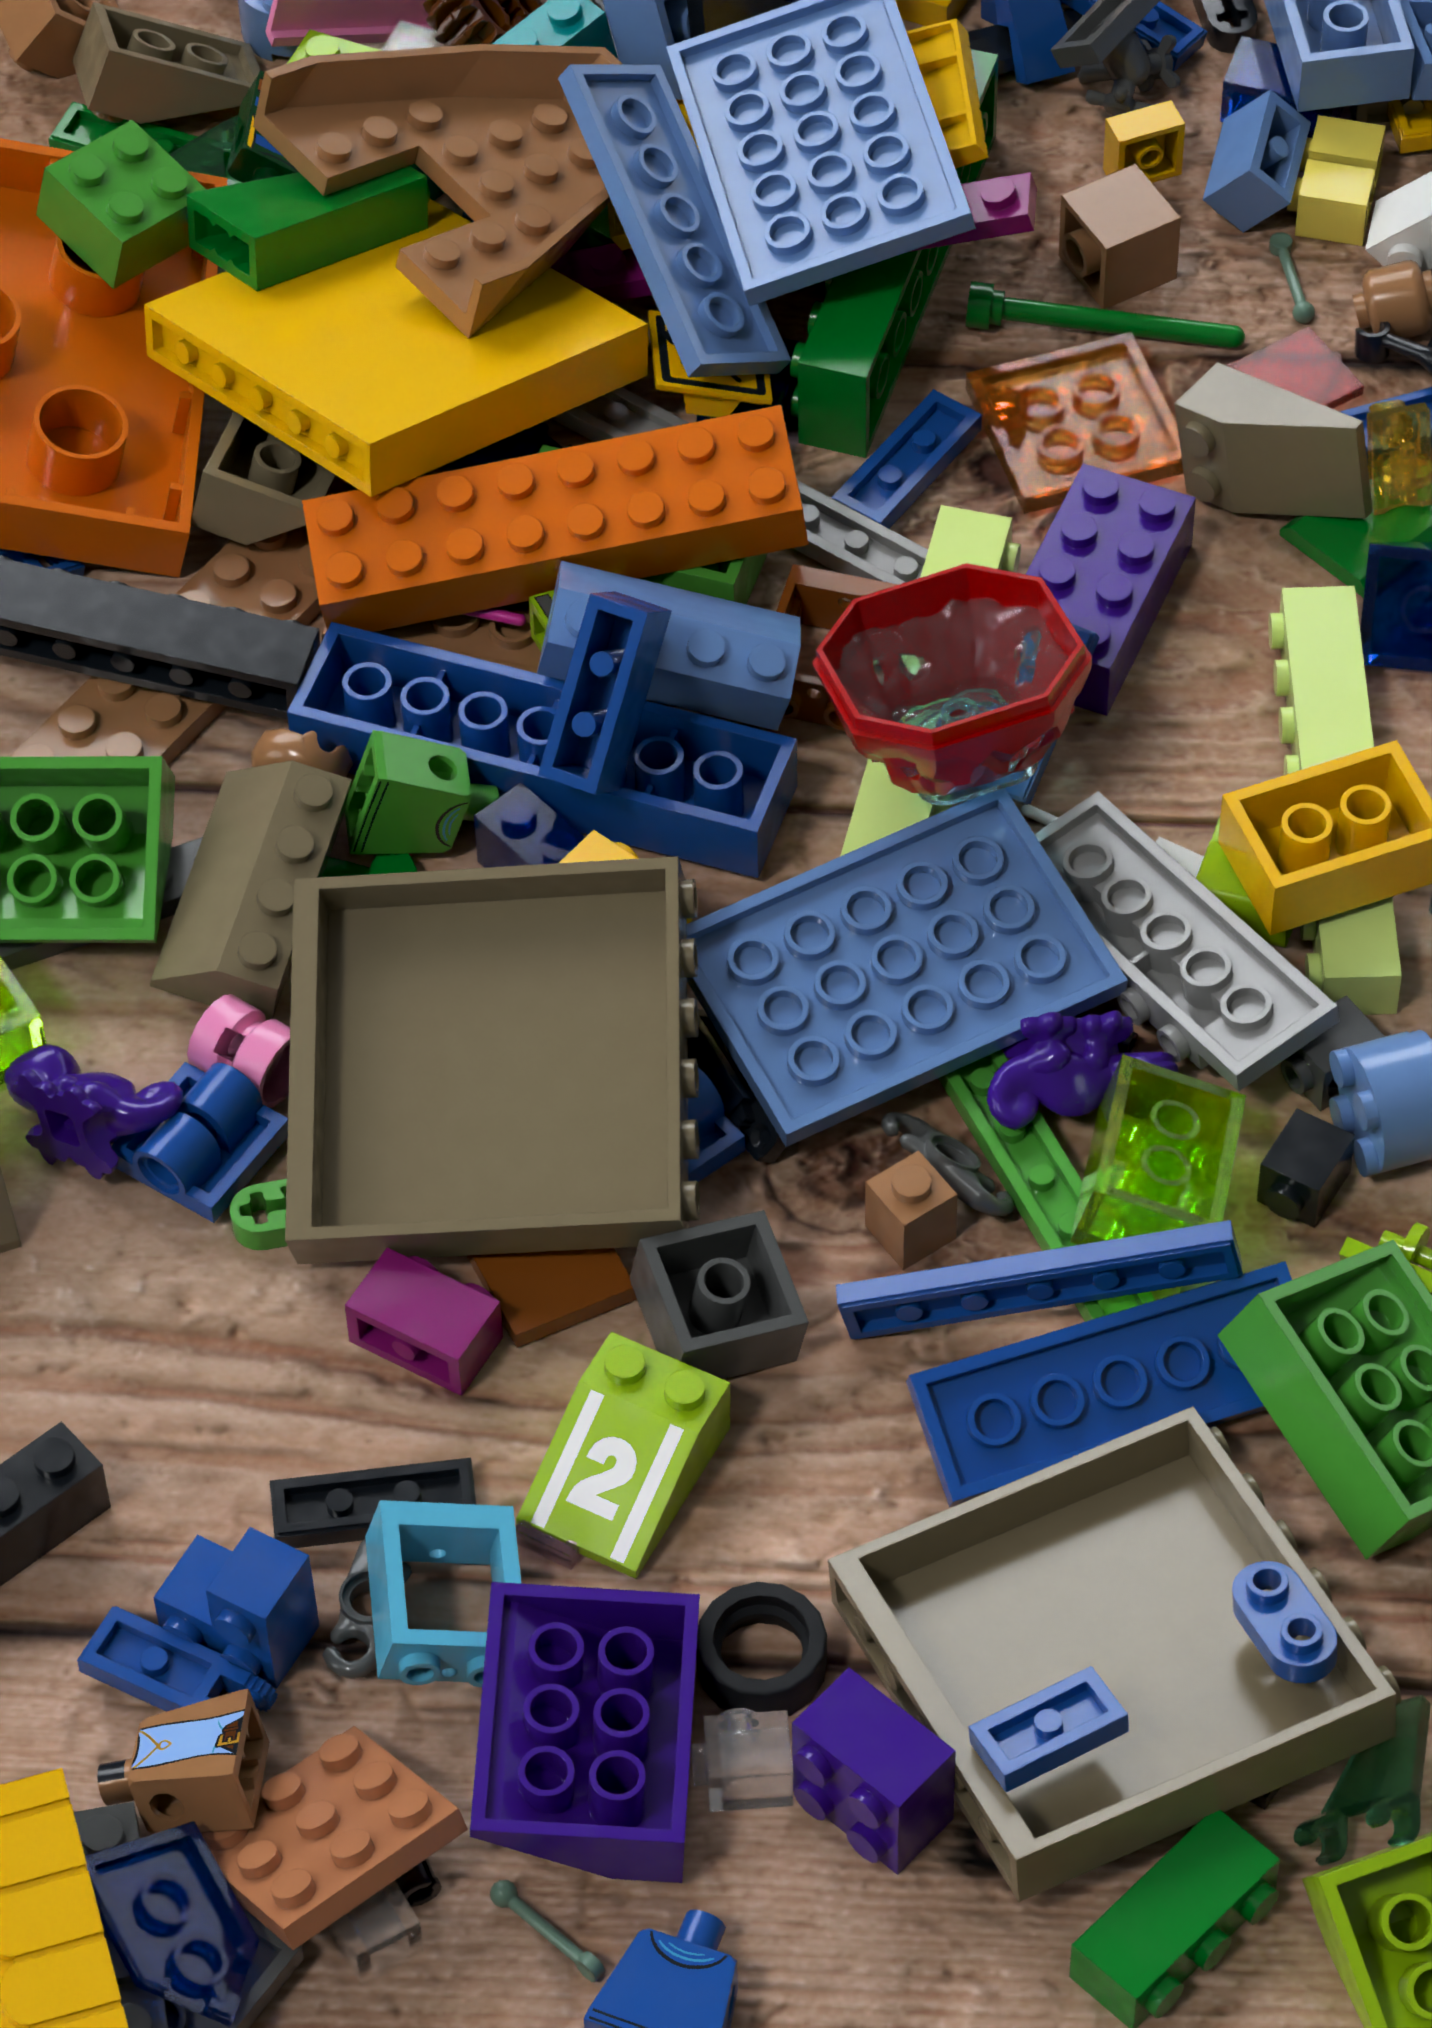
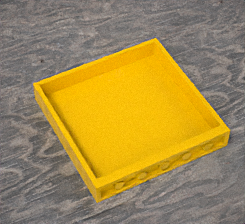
(376, 375)

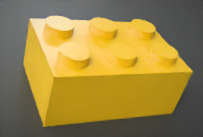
(1329, 837)

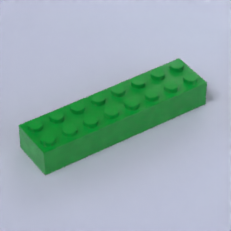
(870, 323)

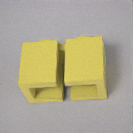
(1338, 180)

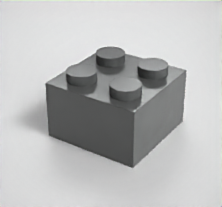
(720, 1296)

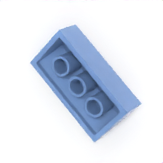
(714, 653)

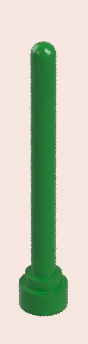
(991, 307)

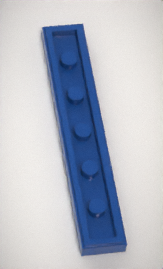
(1040, 1280)

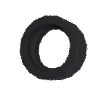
(767, 1605)

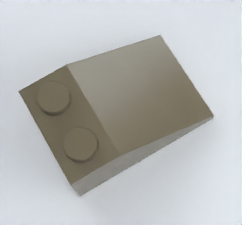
(157, 68)
(1270, 449)

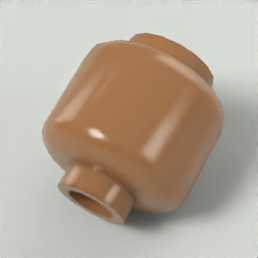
(1396, 295)

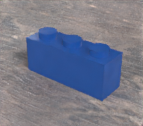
(604, 692)

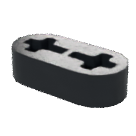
(1220, 33)

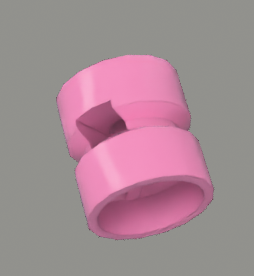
(244, 1039)

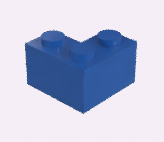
(243, 1602)

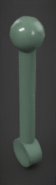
(1281, 246)
(505, 1895)

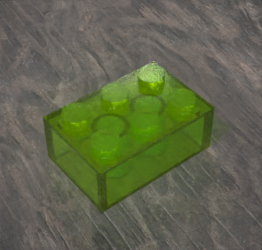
(1157, 1154)

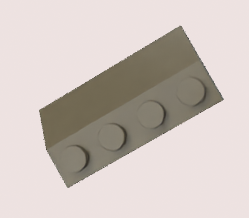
(256, 485)
(239, 895)

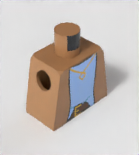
(194, 1766)

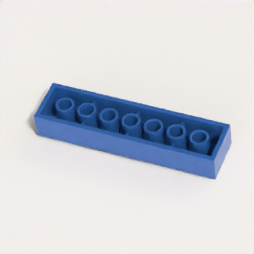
(688, 787)

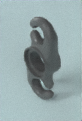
(951, 1160)
(352, 1624)

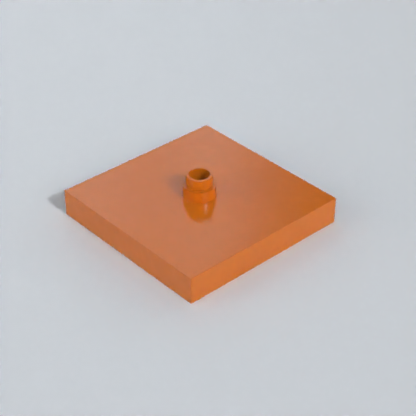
(89, 425)

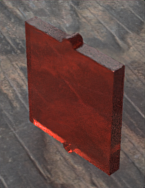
(1303, 367)

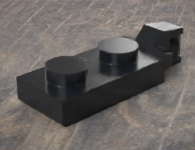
(737, 1097)

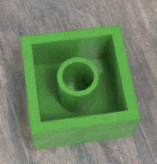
(118, 203)

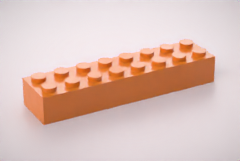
(505, 525)

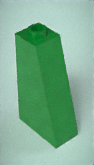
(287, 228)

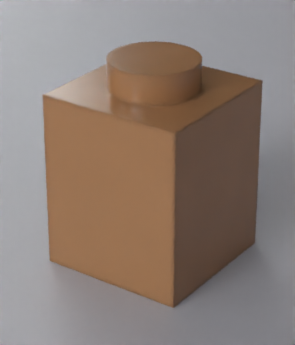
(910, 1210)

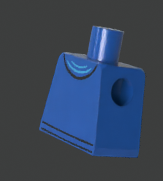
(670, 1980)

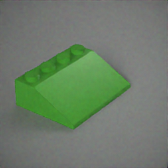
(84, 848)
(1350, 1387)

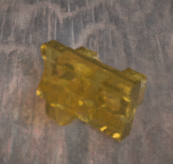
(1399, 455)

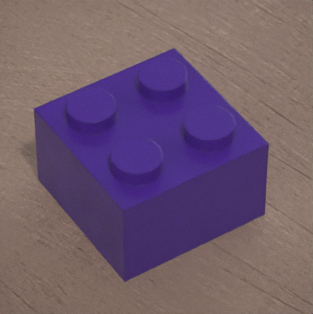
(872, 1771)

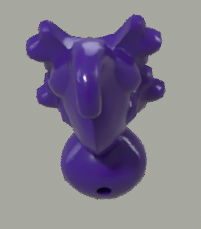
(1062, 1066)
(84, 1111)

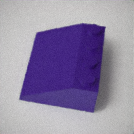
(587, 1727)

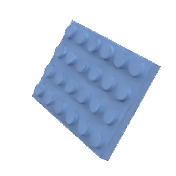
(818, 142)
(896, 964)

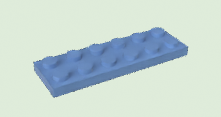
(671, 218)

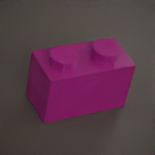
(424, 1320)

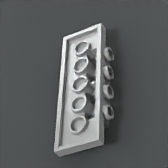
(1186, 955)

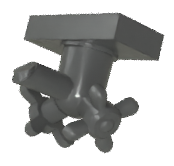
(1110, 49)

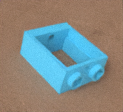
(433, 1535)

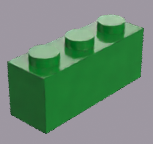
(1175, 1920)

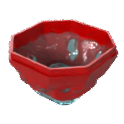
(955, 679)

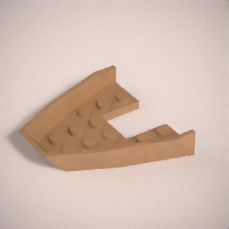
(480, 126)

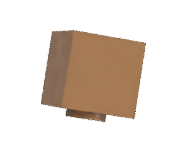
(1119, 236)

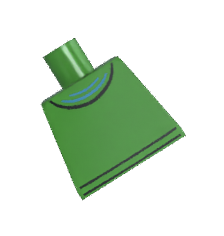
(411, 796)

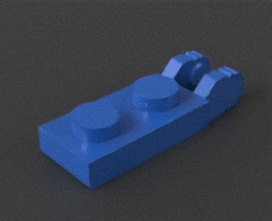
(163, 1666)

